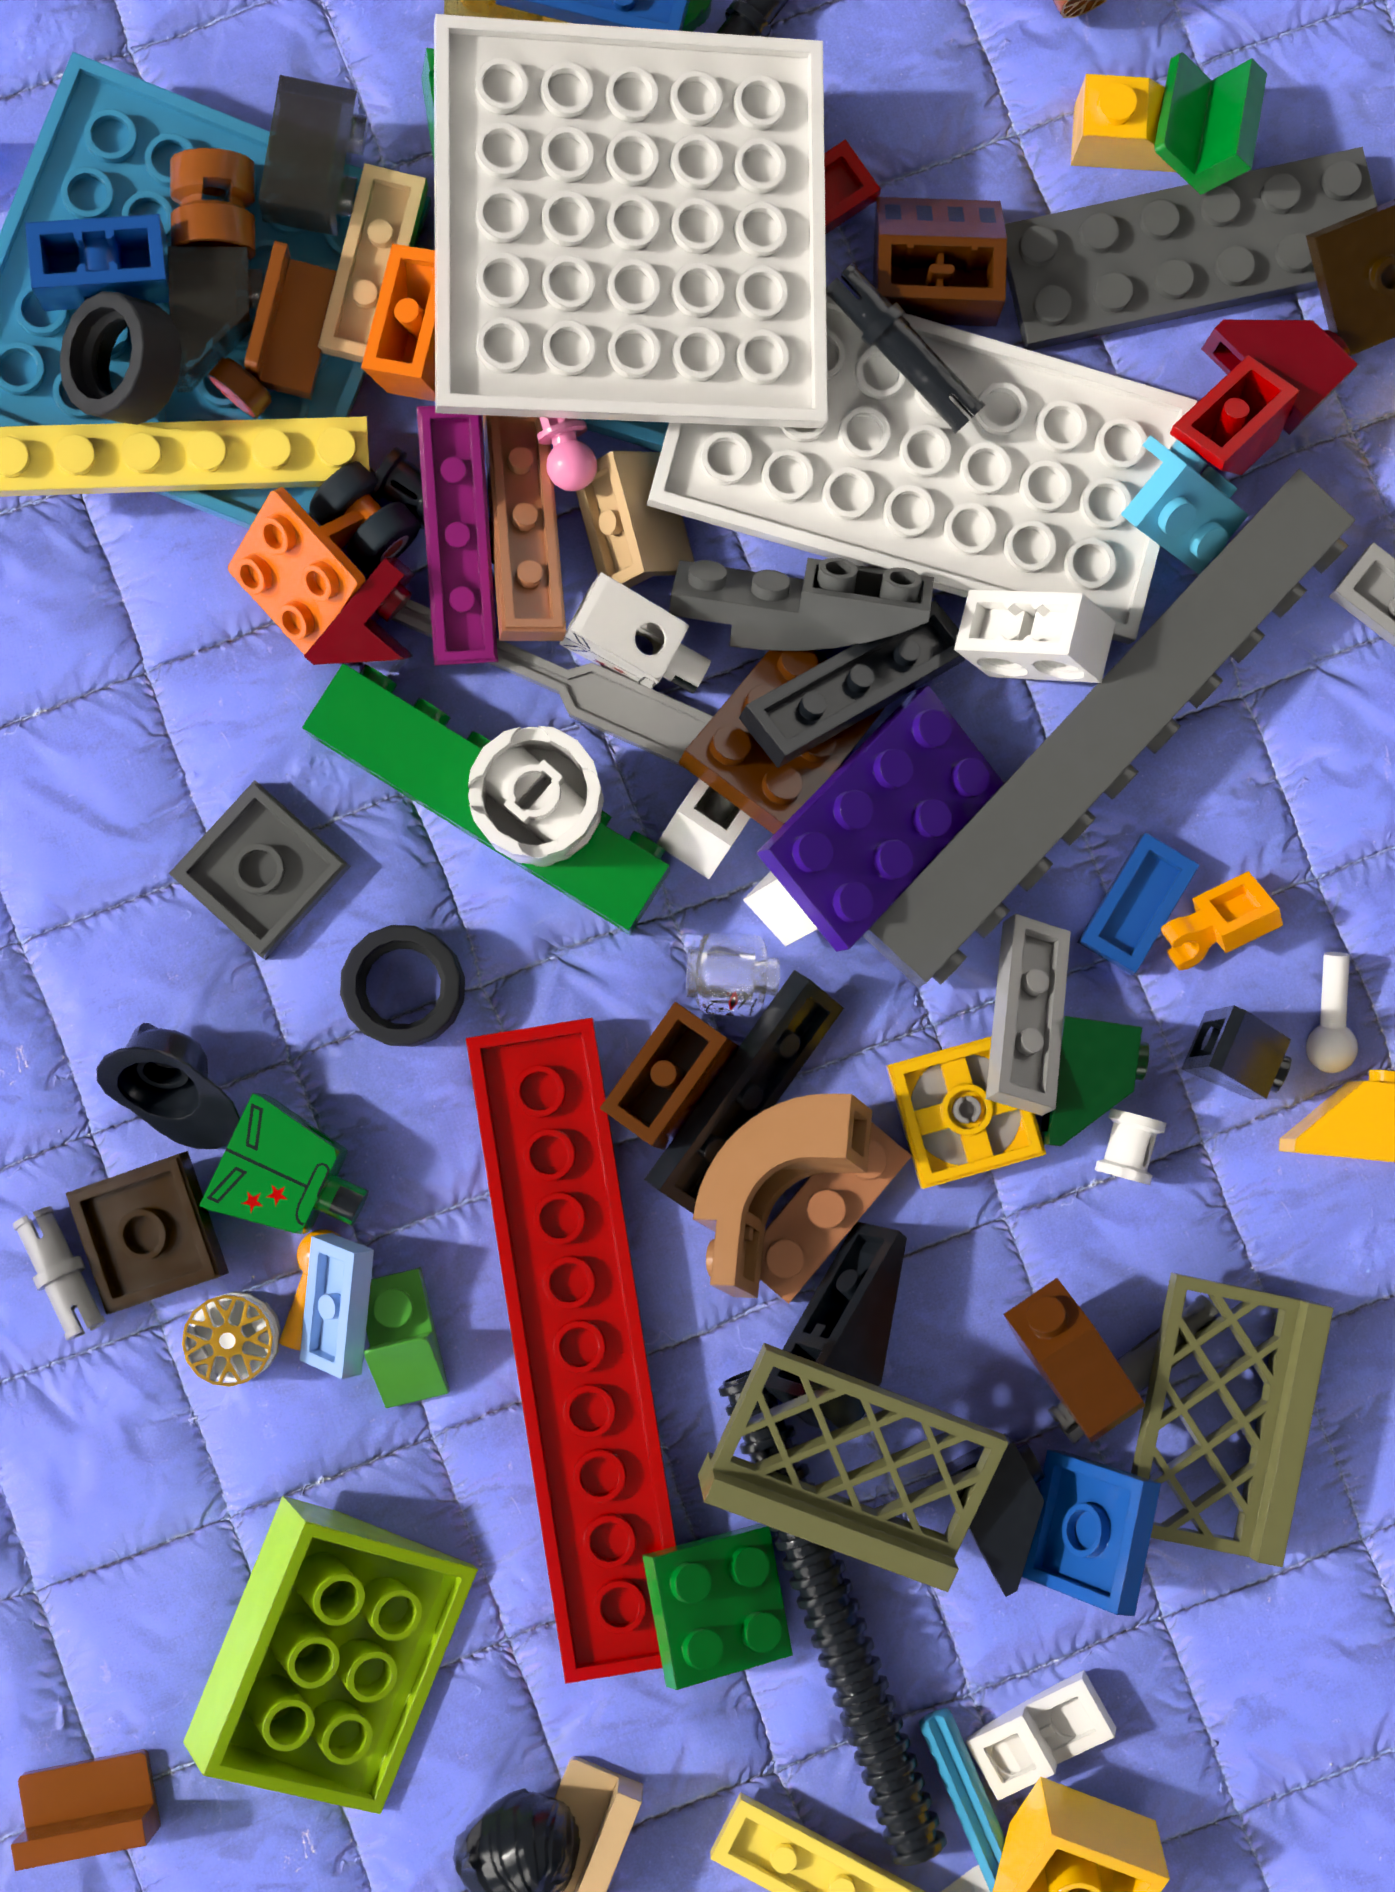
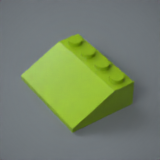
(328, 1659)

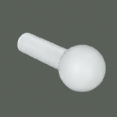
(1331, 1044)

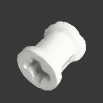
(1130, 1146)

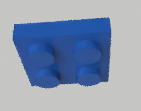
(1092, 1532)

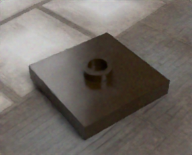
(1358, 276)
(147, 1233)

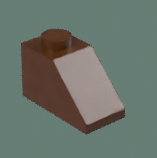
(1074, 1360)

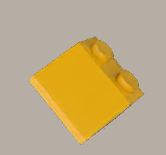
(1079, 1845)

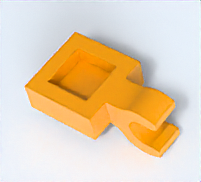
(1225, 915)

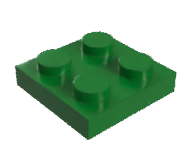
(717, 1606)

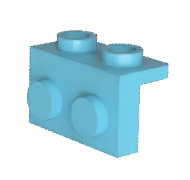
(1185, 509)

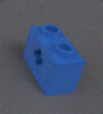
(97, 255)

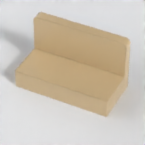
(623, 532)
(605, 1812)

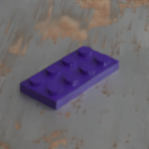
(880, 819)

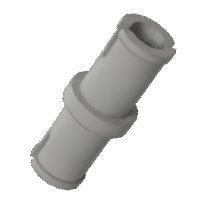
(59, 1273)

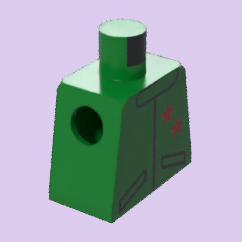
(282, 1172)

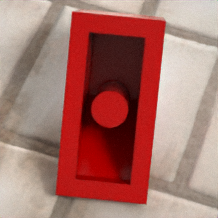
(1238, 417)

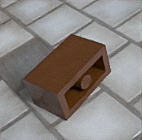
(669, 1077)

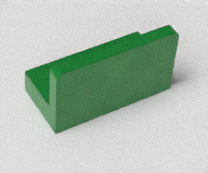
(1208, 124)

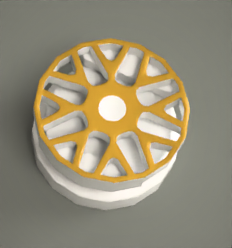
(231, 1338)

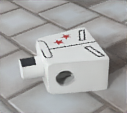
(606, 632)

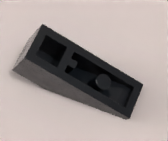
(847, 1321)

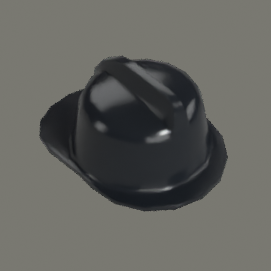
(167, 1085)

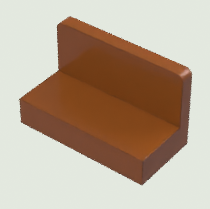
(289, 324)
(86, 1809)

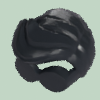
(519, 1846)

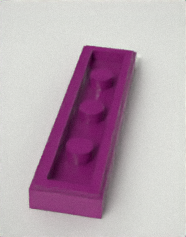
(457, 537)

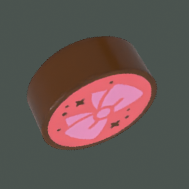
(240, 387)

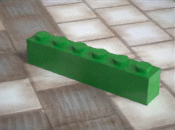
(432, 767)

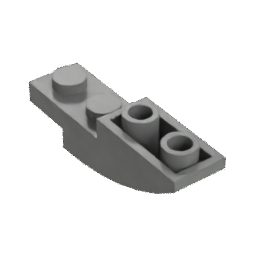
(825, 610)

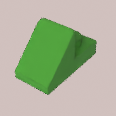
(403, 1340)

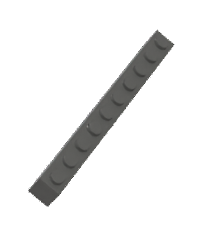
(1109, 729)

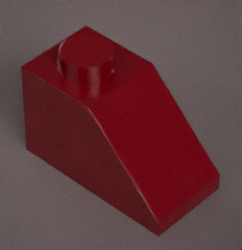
(1295, 350)

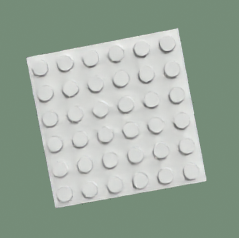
(628, 224)

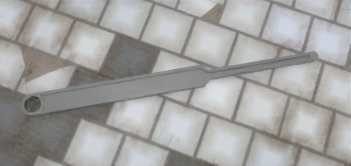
(596, 696)

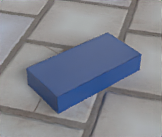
(1138, 903)

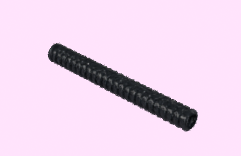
(851, 1668)

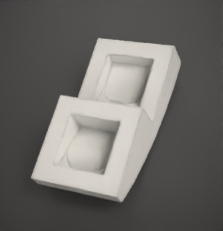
(1041, 1734)

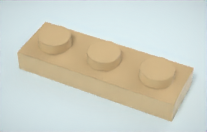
(383, 213)

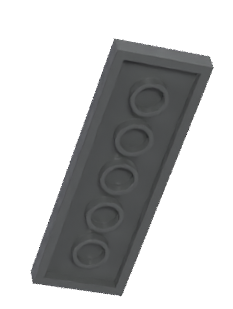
(1178, 249)

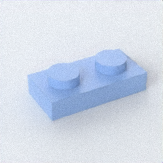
(336, 1305)

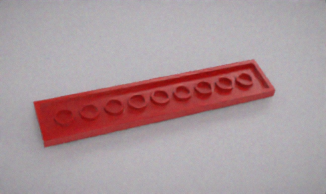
(575, 1339)

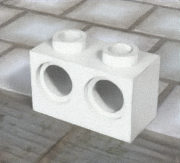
(1035, 635)

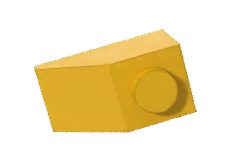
(1117, 123)
(1350, 1123)

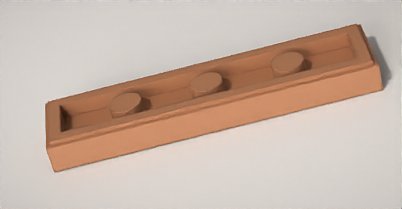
(523, 531)

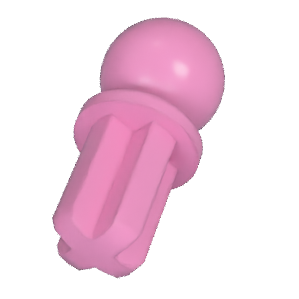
(570, 462)

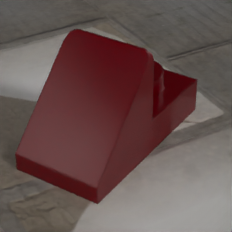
(354, 631)

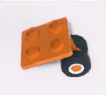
(299, 567)

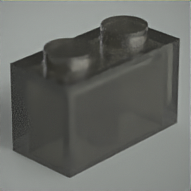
(310, 156)

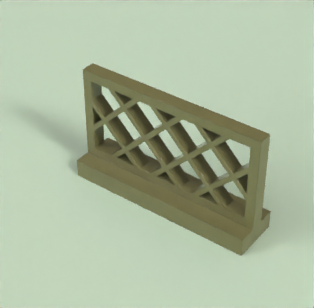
(1281, 1425)
(817, 1510)

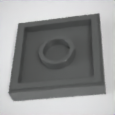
(259, 870)

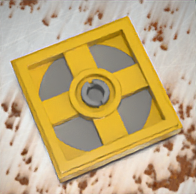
(950, 1121)

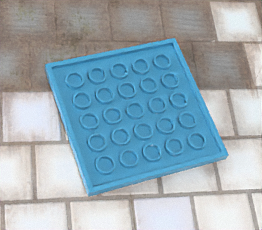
(110, 157)

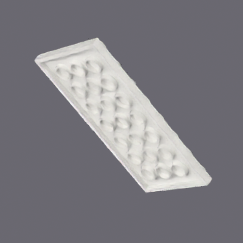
(1002, 505)

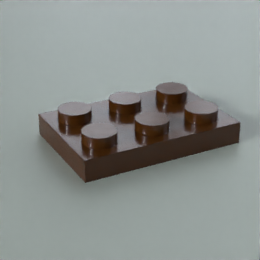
(739, 768)

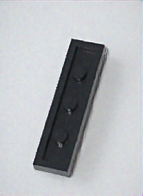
(850, 687)
(747, 1085)

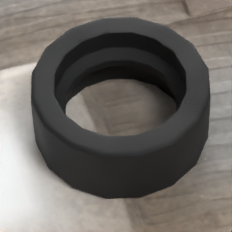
(88, 350)
(368, 952)

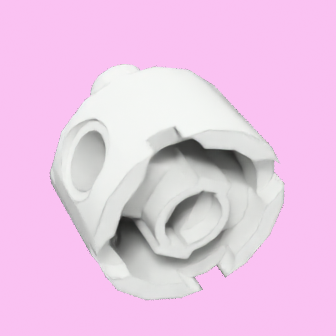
(535, 795)

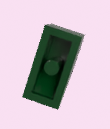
(1094, 1074)

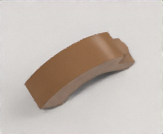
(760, 1164)

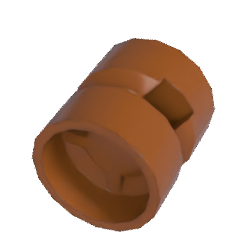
(213, 198)

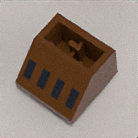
(941, 258)

